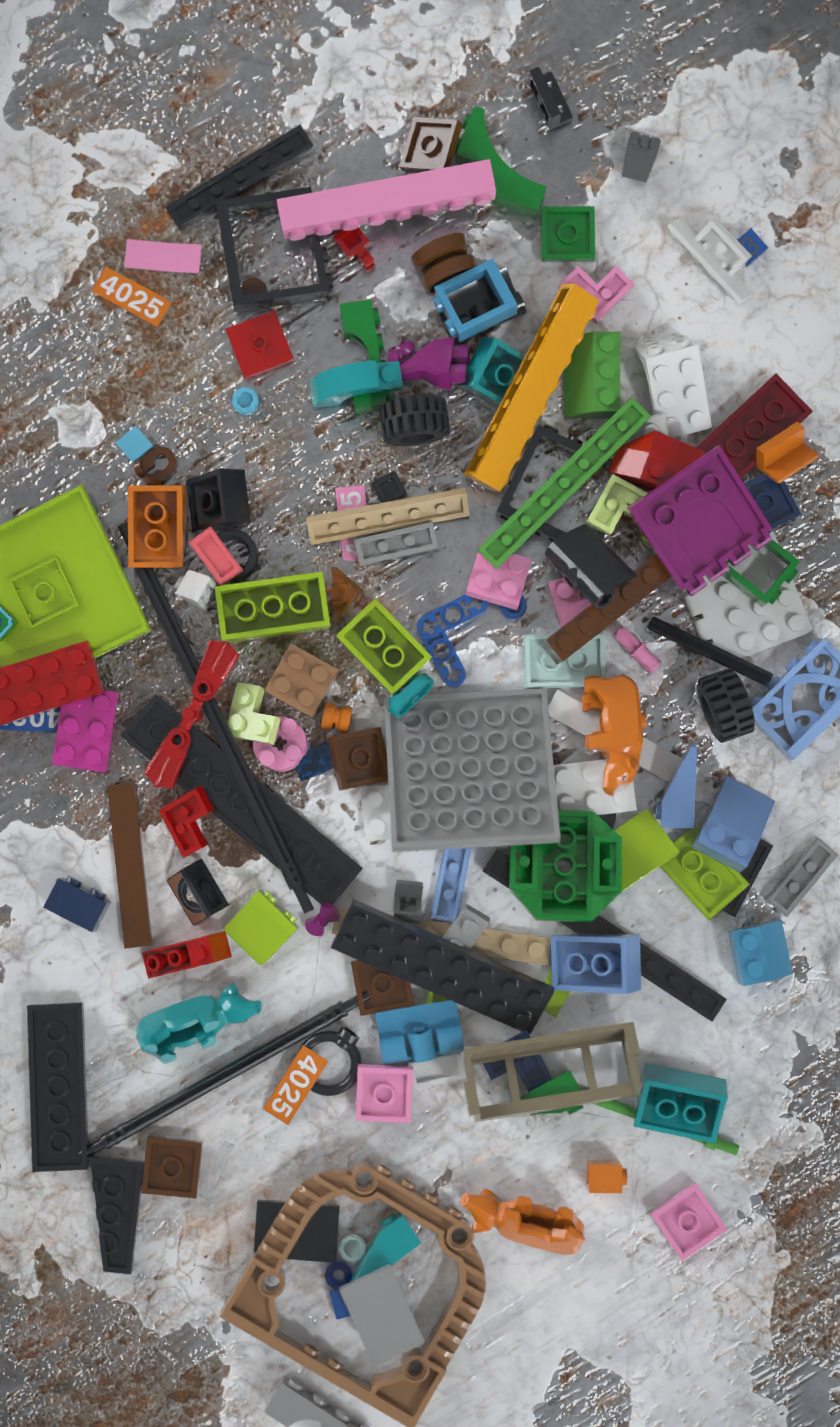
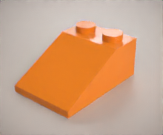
(156, 526)

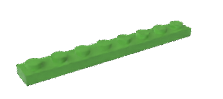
(564, 483)

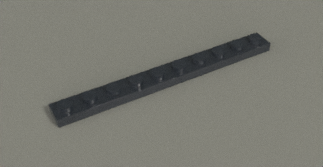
(653, 966)

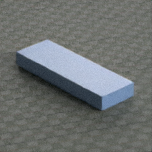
(450, 884)

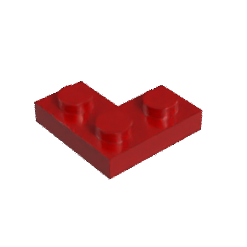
(181, 819)

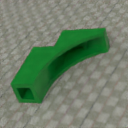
(512, 189)

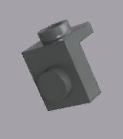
(408, 901)

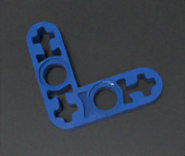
(440, 636)

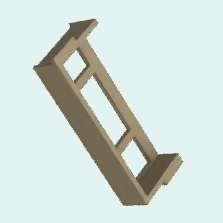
(546, 1044)

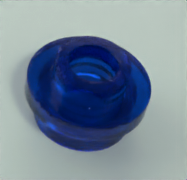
(336, 1283)

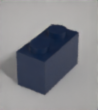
(77, 903)

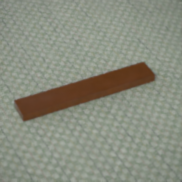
(129, 865)

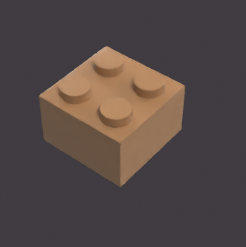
(302, 681)

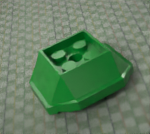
(594, 875)

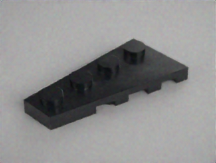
(117, 1199)

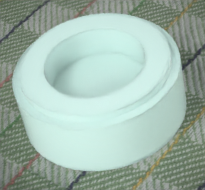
(352, 1247)

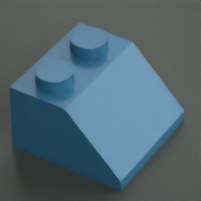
(760, 953)

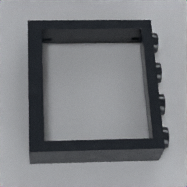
(277, 297)
(551, 435)

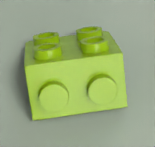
(262, 927)

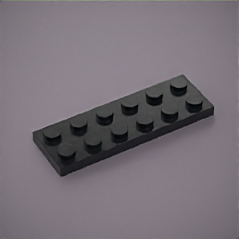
(57, 1086)

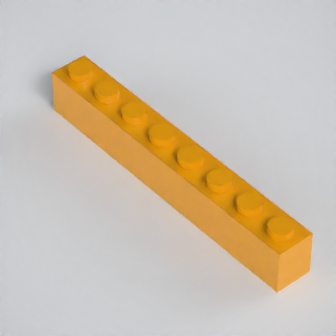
(532, 387)

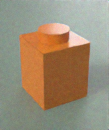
(605, 1176)

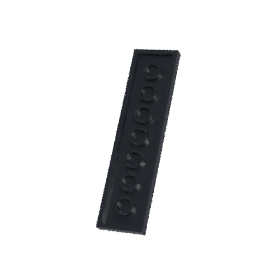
(442, 967)

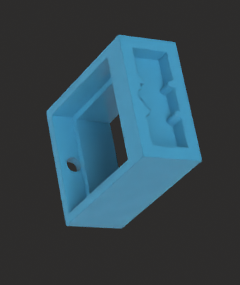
(507, 303)

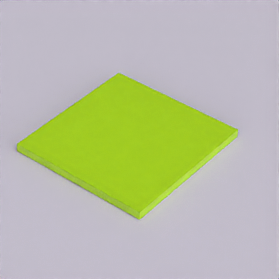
(66, 563)

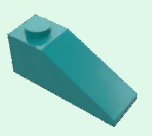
(388, 1245)

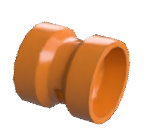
(336, 718)

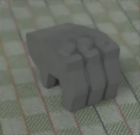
(640, 156)

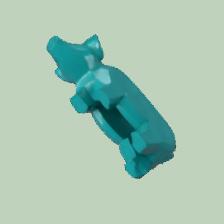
(193, 1022)

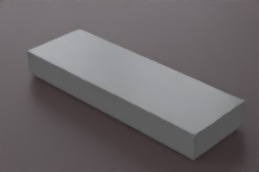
(801, 877)

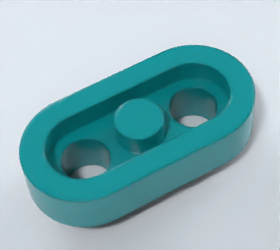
(405, 700)

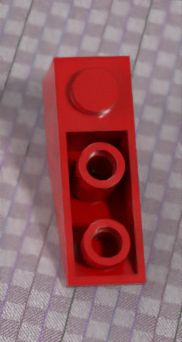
(186, 954)

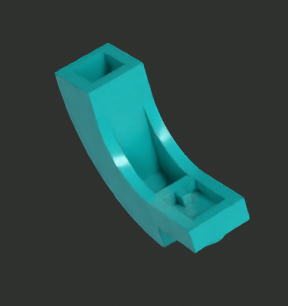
(353, 379)

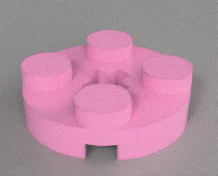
(292, 751)

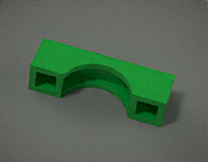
(359, 324)

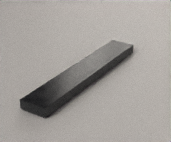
(240, 177)

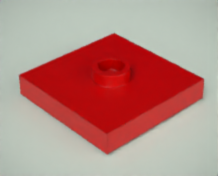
(259, 344)

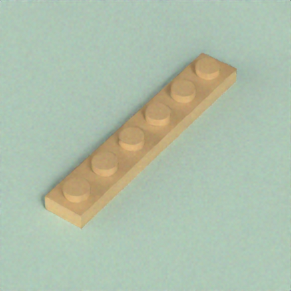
(387, 516)

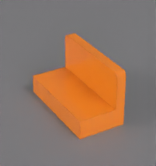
(785, 454)

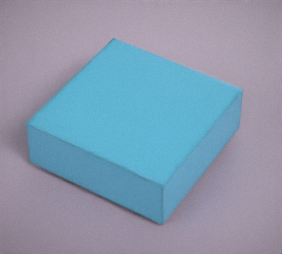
(134, 444)

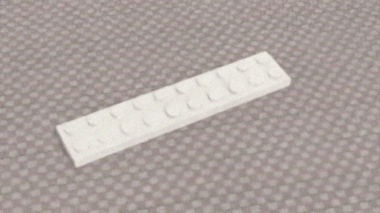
(576, 790)

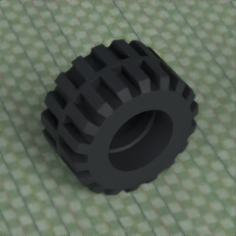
(414, 420)
(726, 705)

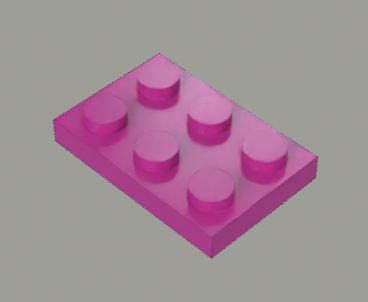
(86, 733)

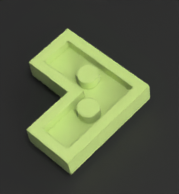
(612, 503)
(245, 717)

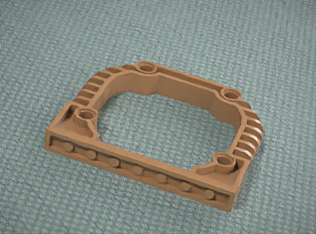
(397, 1392)

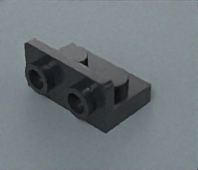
(549, 98)

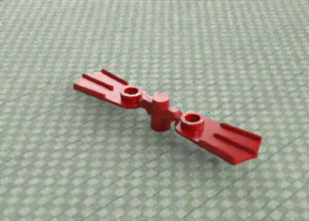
(213, 670)

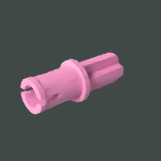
(637, 649)

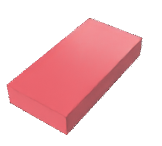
(215, 556)

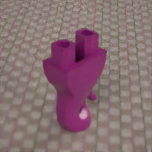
(433, 363)

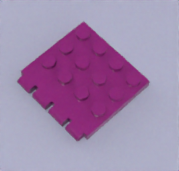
(701, 521)

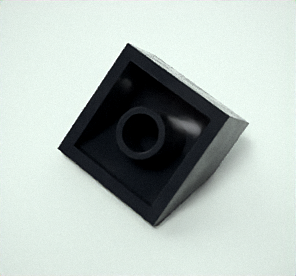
(218, 500)

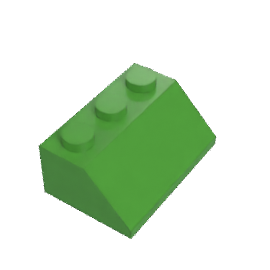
(593, 377)

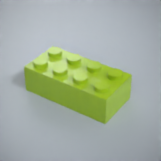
(273, 607)

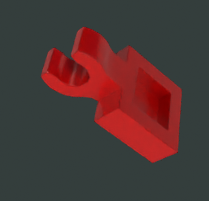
(354, 244)

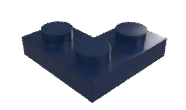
(530, 1068)

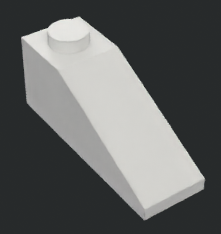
(196, 589)

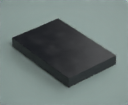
(317, 1239)

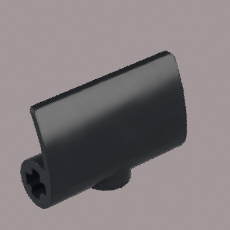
(479, 299)
(589, 565)

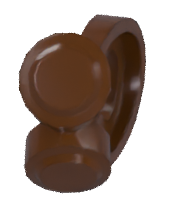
(142, 466)

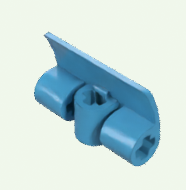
(419, 1032)

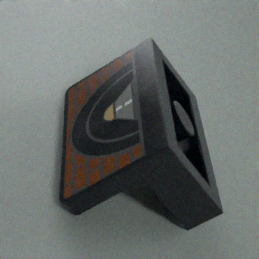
(197, 892)

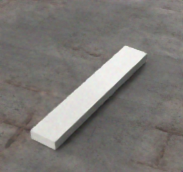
(569, 713)

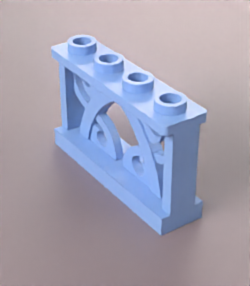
(800, 735)

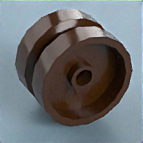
(442, 260)

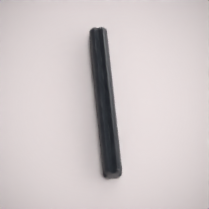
(710, 651)

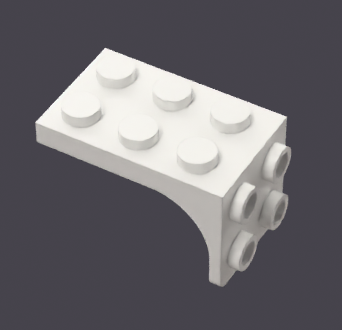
(676, 382)

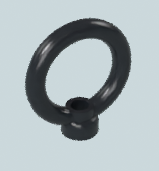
(346, 1040)

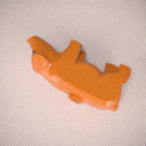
(619, 727)
(526, 1222)

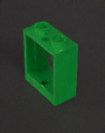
(773, 592)

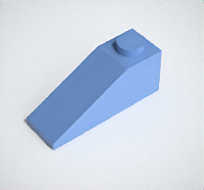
(679, 795)

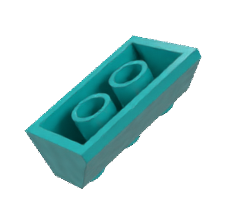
(680, 1103)

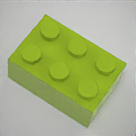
(384, 647)

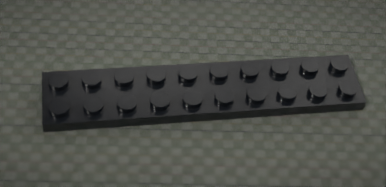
(320, 862)

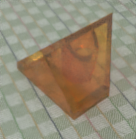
(345, 595)

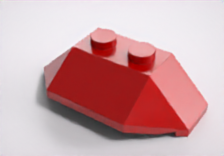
(652, 459)

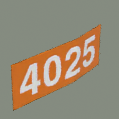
(131, 296)
(295, 1085)

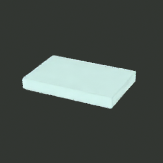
(542, 671)

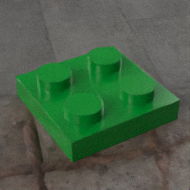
(567, 233)

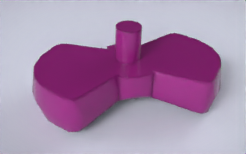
(317, 924)

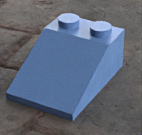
(734, 824)
(596, 963)

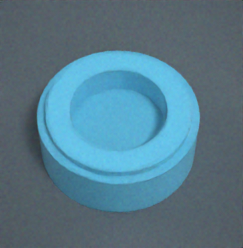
(245, 401)

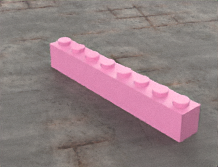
(387, 200)

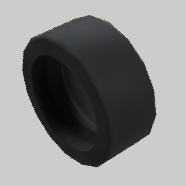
(249, 568)

